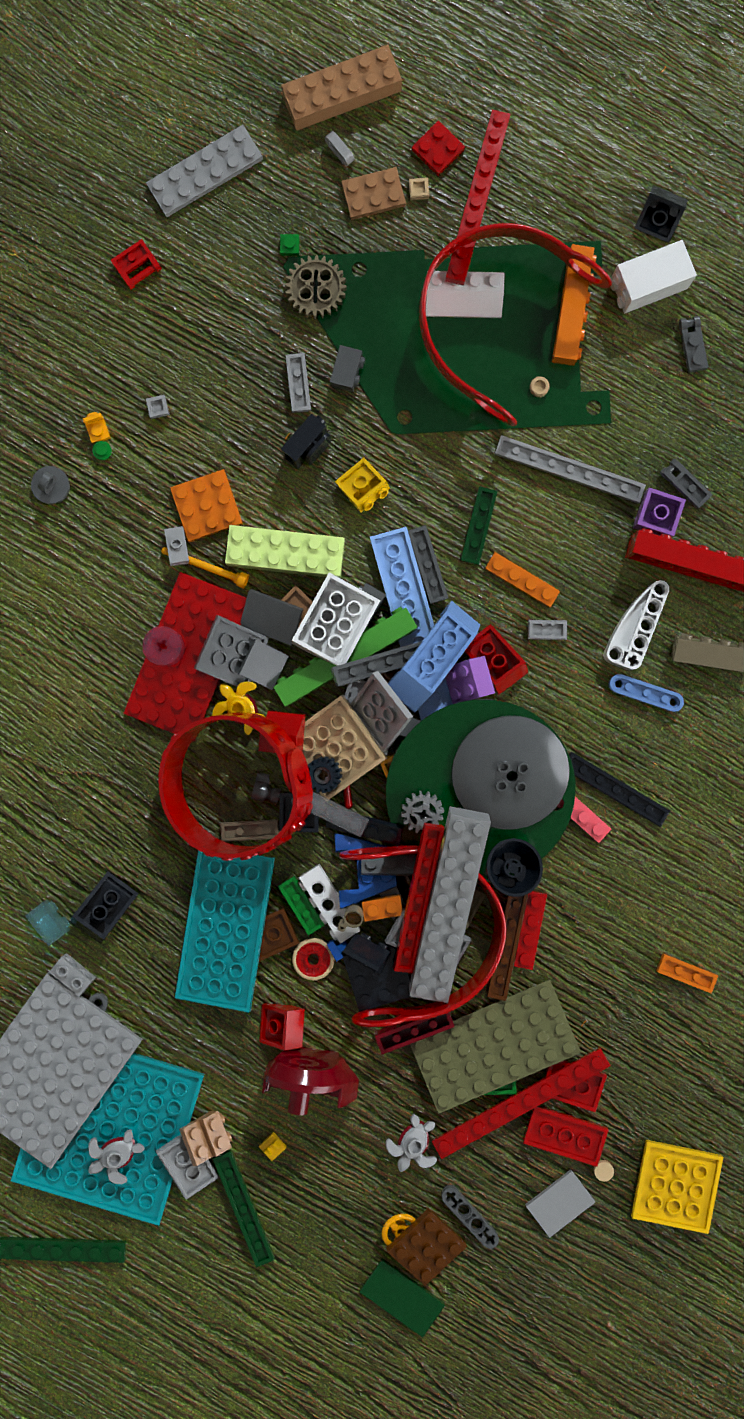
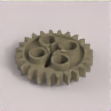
(332, 287)

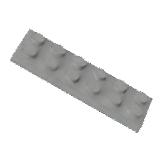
(204, 170)

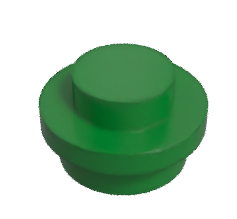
(102, 450)

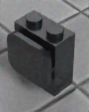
(307, 442)

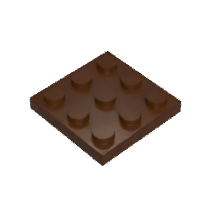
(426, 1246)

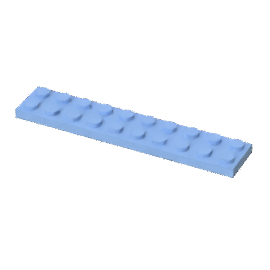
(405, 590)

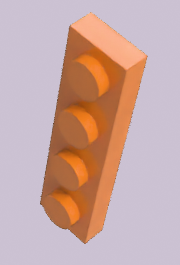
(522, 580)

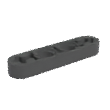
(467, 1218)

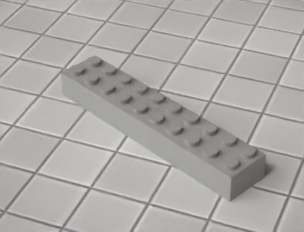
(449, 904)

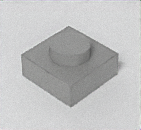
(157, 406)

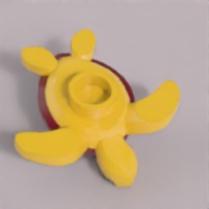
(237, 702)

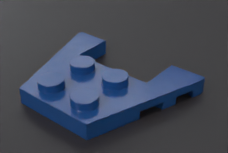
(367, 884)

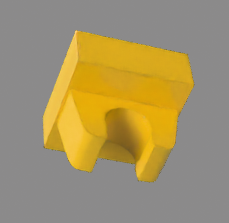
(272, 1146)

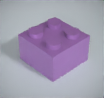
(659, 512)
(469, 680)

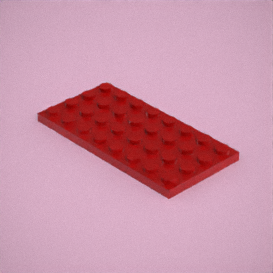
(179, 693)

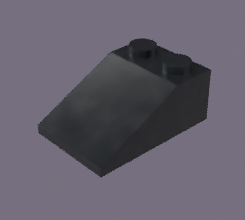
(103, 907)

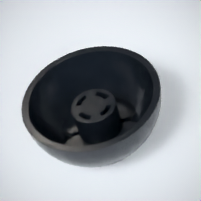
(522, 862)

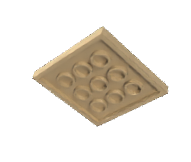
(342, 736)

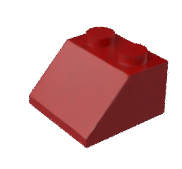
(292, 724)
(282, 1026)

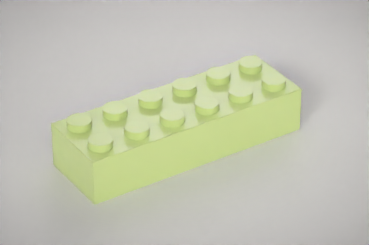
(284, 551)

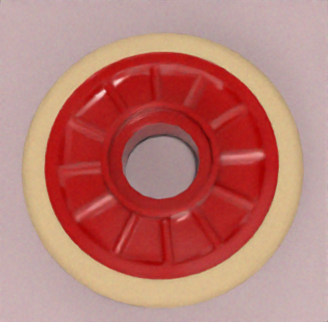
(312, 971)

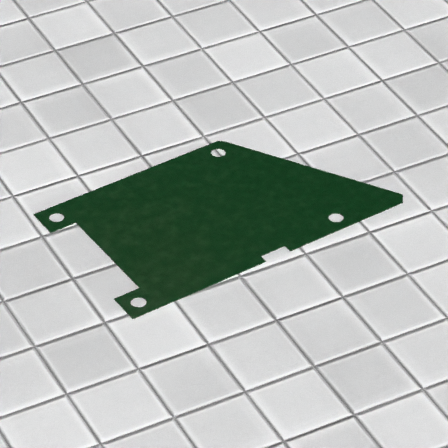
(486, 353)

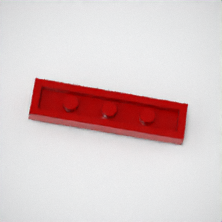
(530, 930)

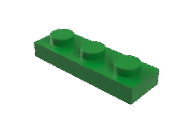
(301, 905)

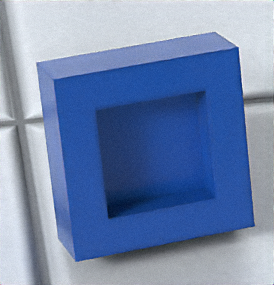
(337, 948)

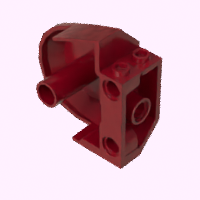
(311, 1072)

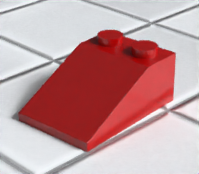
(502, 660)

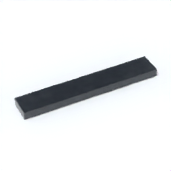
(618, 790)

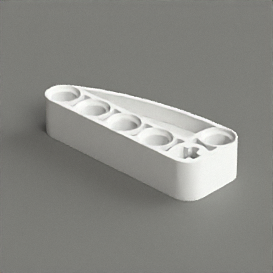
(630, 628)

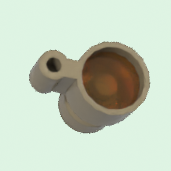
(352, 918)

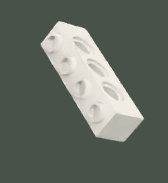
(318, 875)

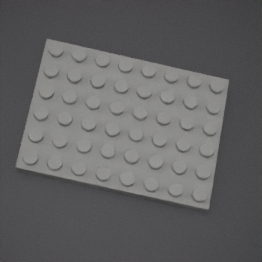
(57, 1068)

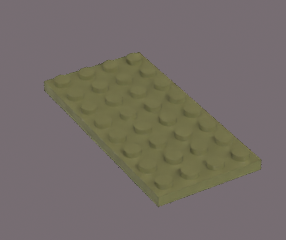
(495, 1046)

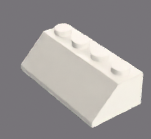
(478, 297)

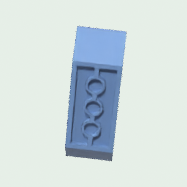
(434, 657)

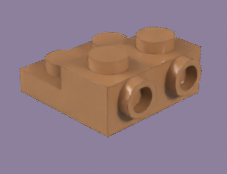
(206, 1137)

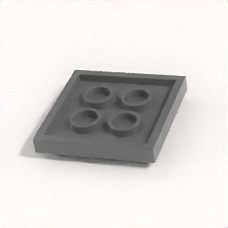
(226, 650)

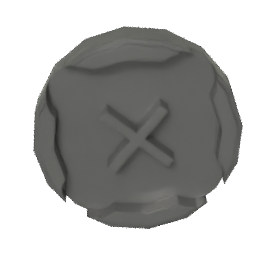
(50, 485)

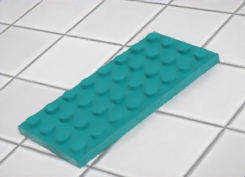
(224, 931)

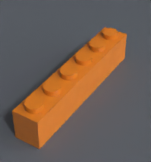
(572, 311)

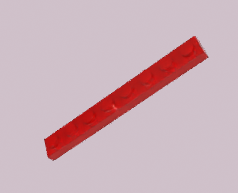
(418, 897)

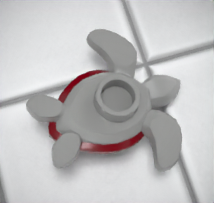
(412, 1144)
(113, 1156)

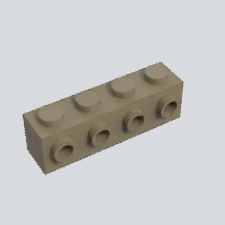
(708, 652)

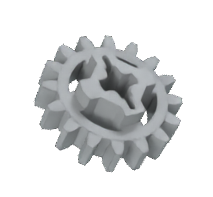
(414, 809)

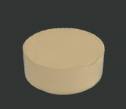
(539, 386)
(604, 1171)

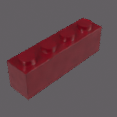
(408, 1032)

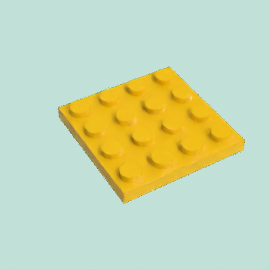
(677, 1186)

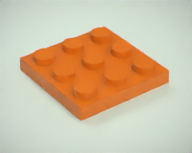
(206, 505)

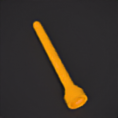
(239, 579)

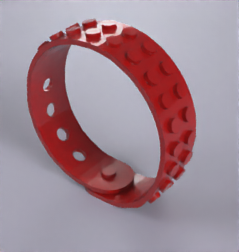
(176, 809)

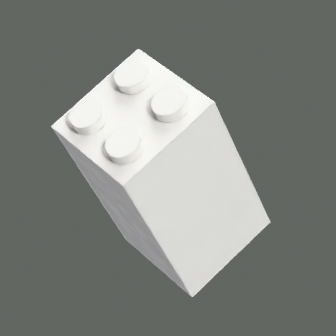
(653, 276)

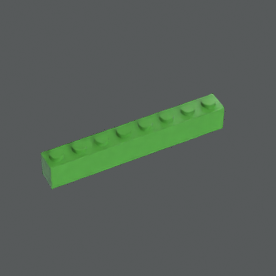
(370, 643)

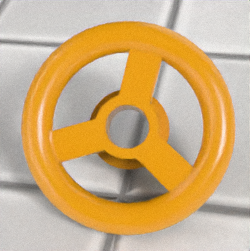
(397, 1226)

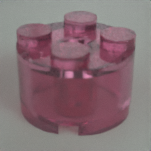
(159, 636)

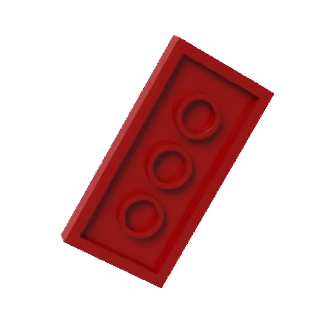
(565, 1135)

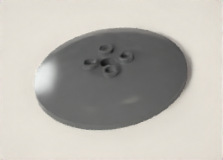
(508, 746)

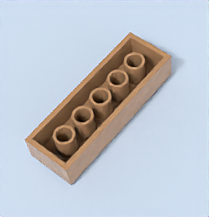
(342, 87)

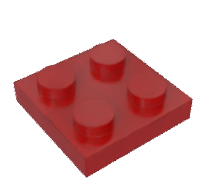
(438, 148)

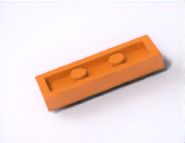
(687, 973)

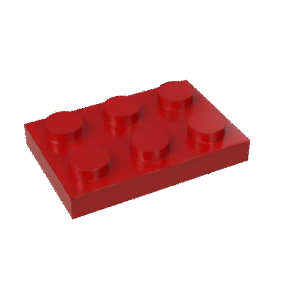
(583, 1095)

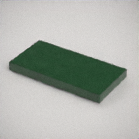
(402, 1297)

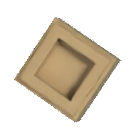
(419, 189)

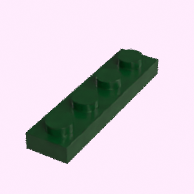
(479, 525)

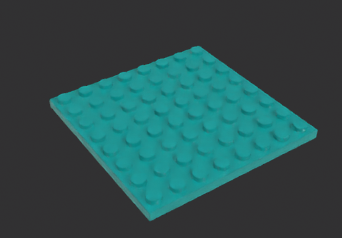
(153, 1103)

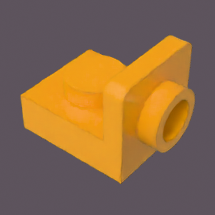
(96, 427)

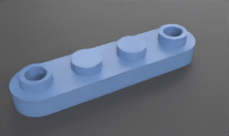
(646, 693)

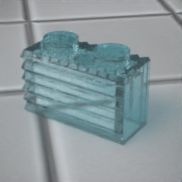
(48, 922)

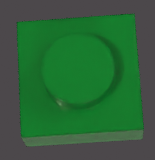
(289, 245)

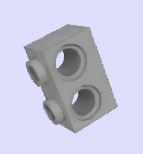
(72, 974)

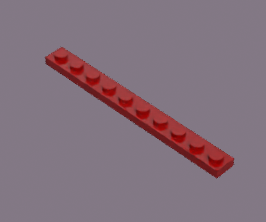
(478, 194)
(521, 1103)

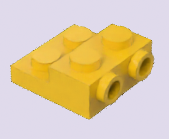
(363, 485)

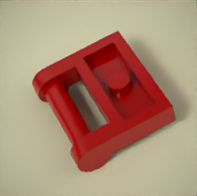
(132, 259)

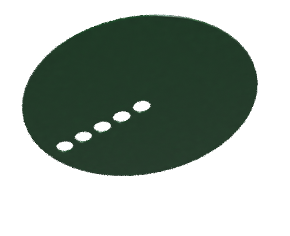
(426, 764)

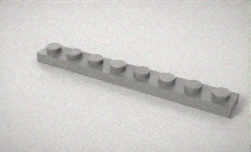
(570, 469)

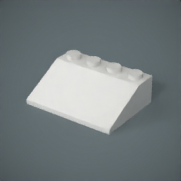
(335, 620)

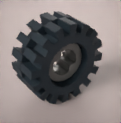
(332, 770)

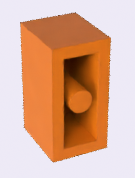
(382, 907)

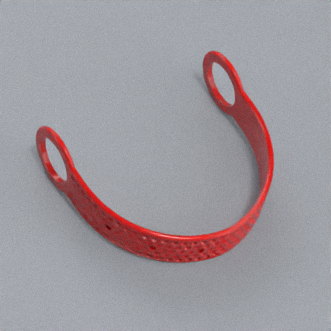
(499, 230)
(466, 992)

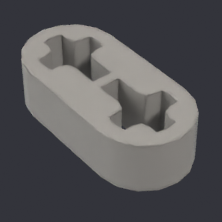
(339, 148)

